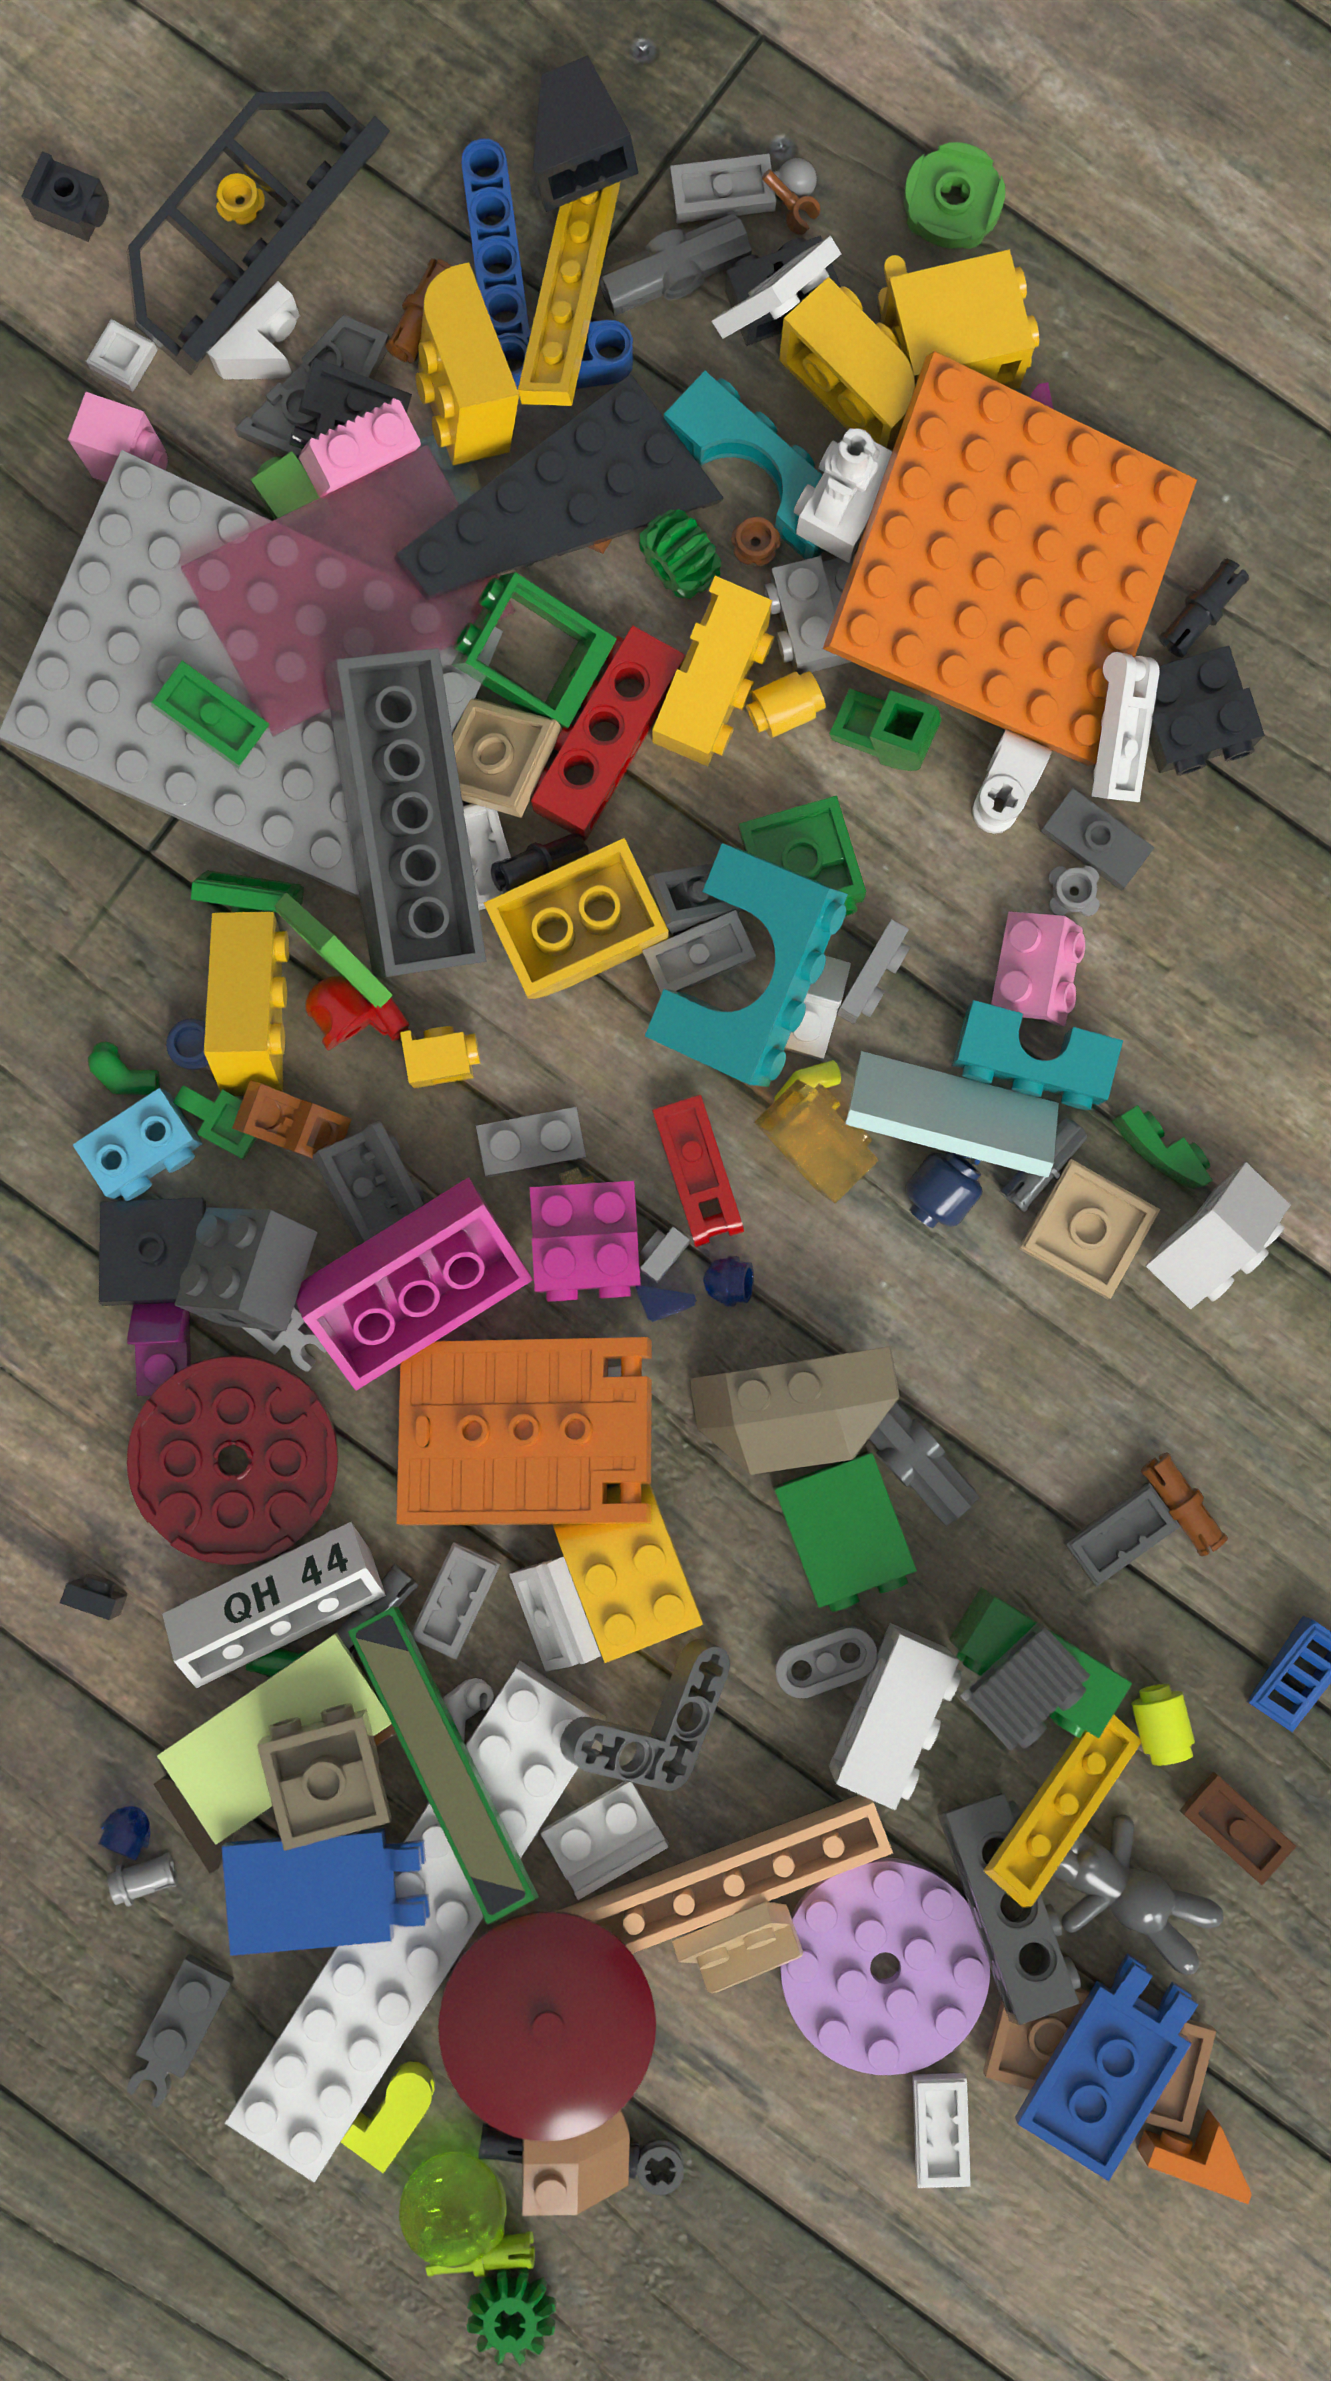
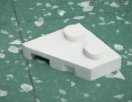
(779, 291)

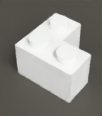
(1221, 1238)

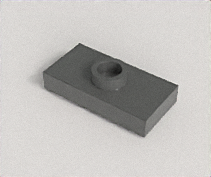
(1097, 839)
(1121, 1534)

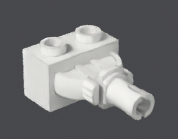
(843, 499)

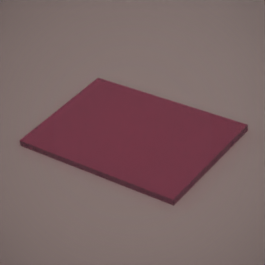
(330, 589)

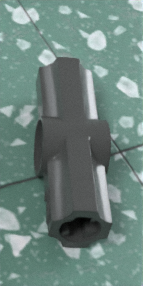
(674, 264)
(920, 1462)

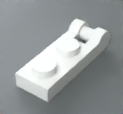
(1125, 726)

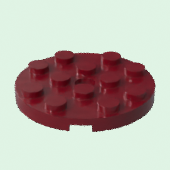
(221, 1513)

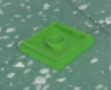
(332, 951)

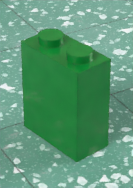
(845, 1531)

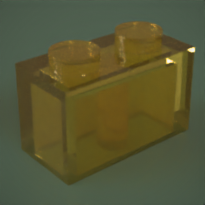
(817, 1139)

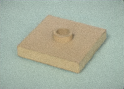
(501, 754)
(1089, 1229)

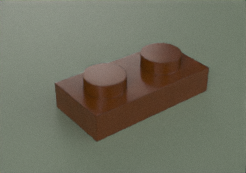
(1237, 1828)

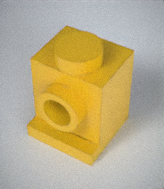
(439, 1056)

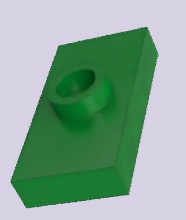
(243, 892)

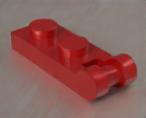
(697, 1168)

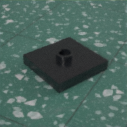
(145, 1249)

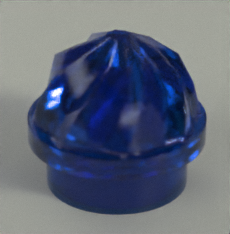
(729, 1281)
(126, 1832)

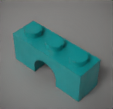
(992, 1049)

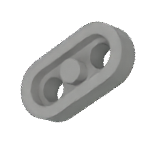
(826, 1665)

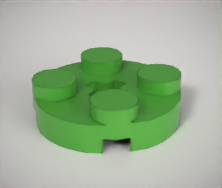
(957, 224)

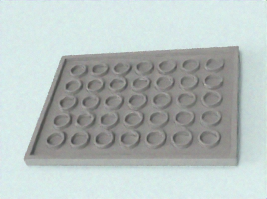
(118, 639)

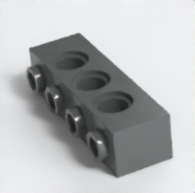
(1022, 1993)

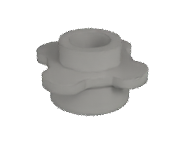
(1085, 880)

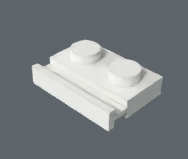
(555, 1614)
(604, 1838)

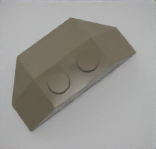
(797, 1409)

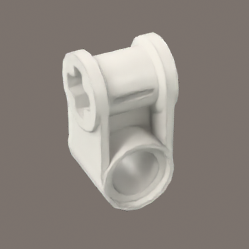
(1012, 777)

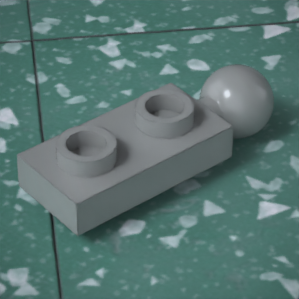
(734, 186)

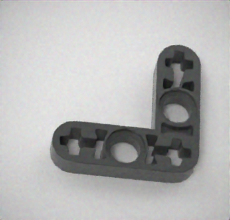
(657, 1746)

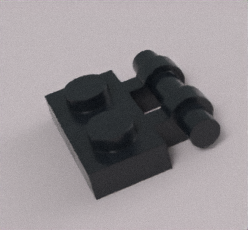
(339, 396)

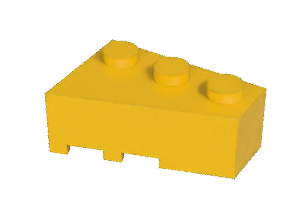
(715, 673)
(246, 1001)

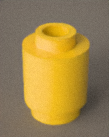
(785, 703)

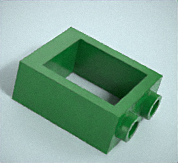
(579, 671)

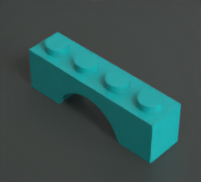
(719, 426)

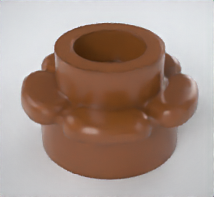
(755, 528)

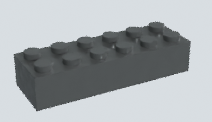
(405, 812)

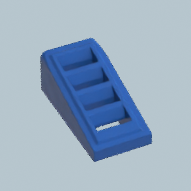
(1283, 1663)

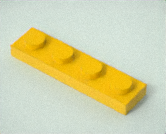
(1061, 1811)

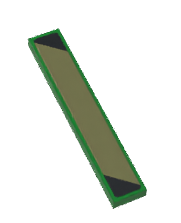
(443, 1765)

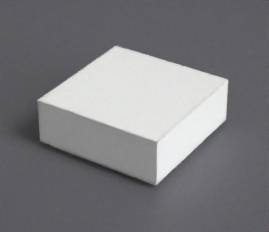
(122, 355)

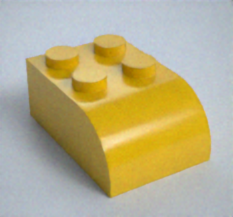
(848, 362)
(464, 370)
(577, 920)
(629, 1580)

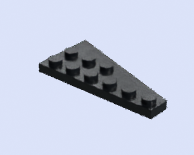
(575, 489)

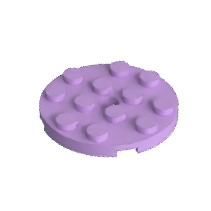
(897, 2020)

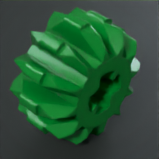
(680, 553)
(511, 2333)

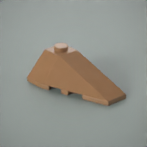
(575, 2171)

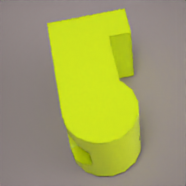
(396, 2117)

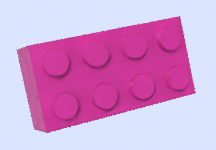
(411, 1284)

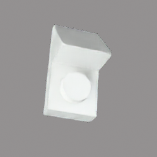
(248, 348)
(821, 1010)

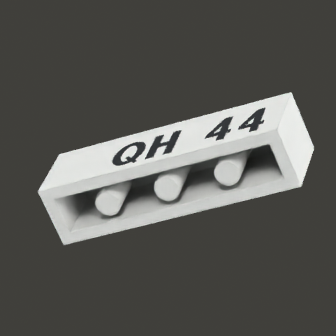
(272, 1605)

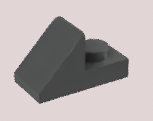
(683, 899)

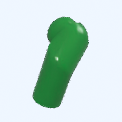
(116, 1077)

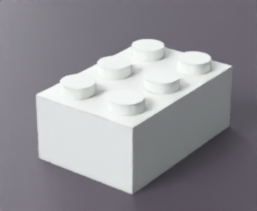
(895, 1717)

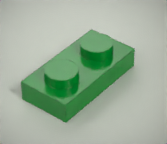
(209, 714)

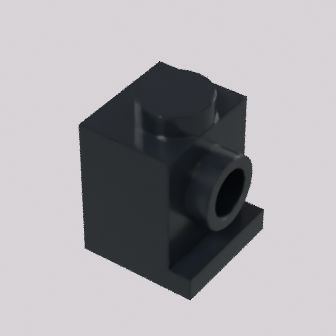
(49, 202)

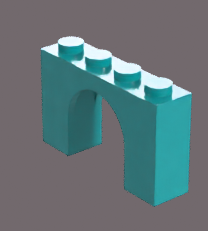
(800, 921)

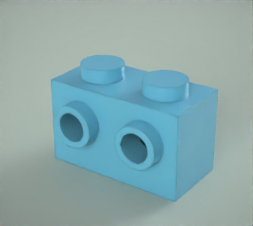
(138, 1146)

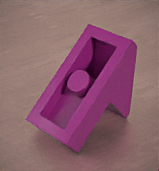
(160, 1343)

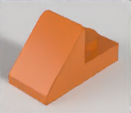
(1208, 2164)

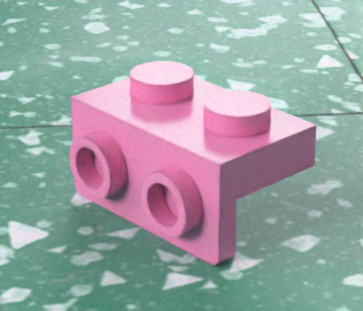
(1039, 966)

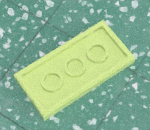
(220, 1760)

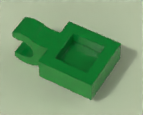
(217, 1119)

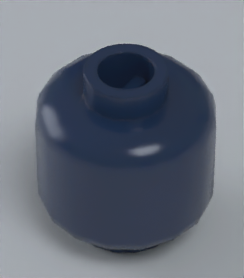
(944, 1189)

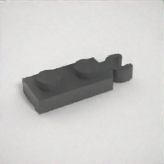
(180, 2025)

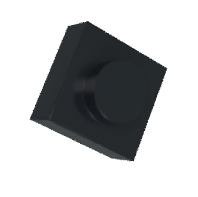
(94, 1596)

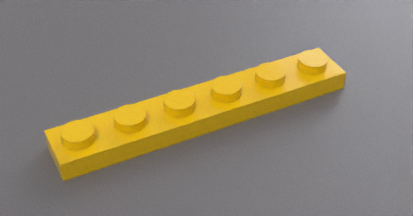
(567, 299)

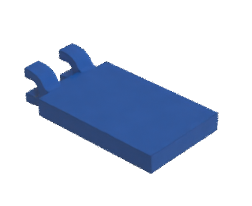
(319, 1892)
(1109, 2070)

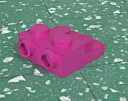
(585, 1239)

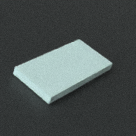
(953, 1114)

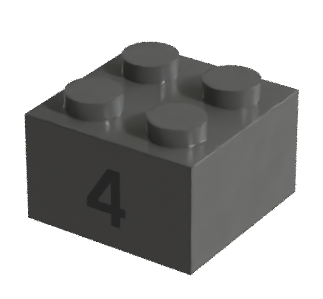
(246, 1268)

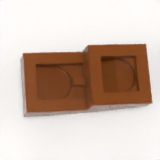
(288, 1121)

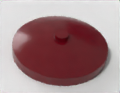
(547, 2026)

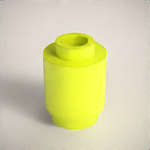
(1163, 1725)

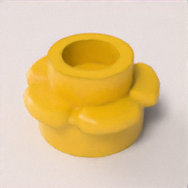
(234, 187)

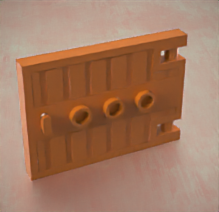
(524, 1432)

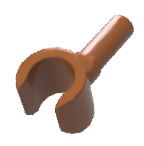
(793, 203)

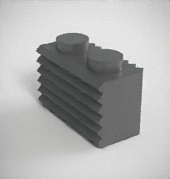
(1026, 1688)

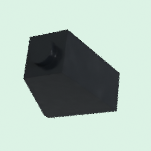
(578, 136)

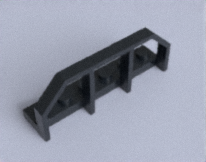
(263, 257)

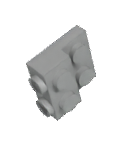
(806, 602)

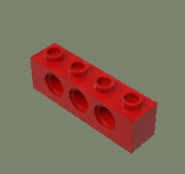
(580, 806)

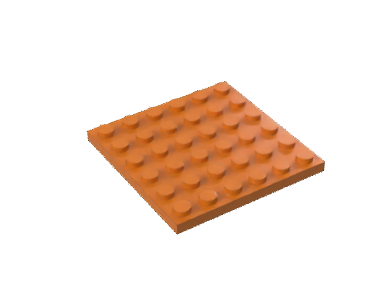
(1008, 559)

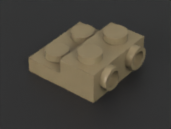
(323, 1776)

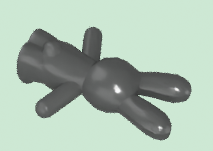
(1135, 1896)

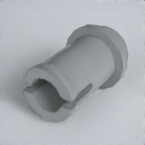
(141, 1879)

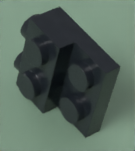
(1202, 713)

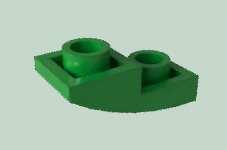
(1178, 1160)

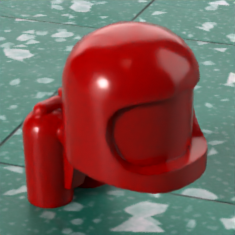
(344, 1012)

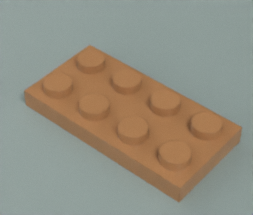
(1022, 2051)

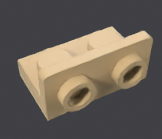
(741, 1945)

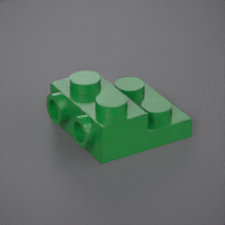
(811, 843)

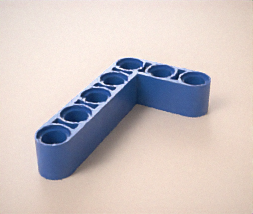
(506, 291)

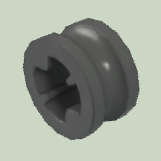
(662, 2183)

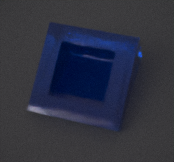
(663, 1303)

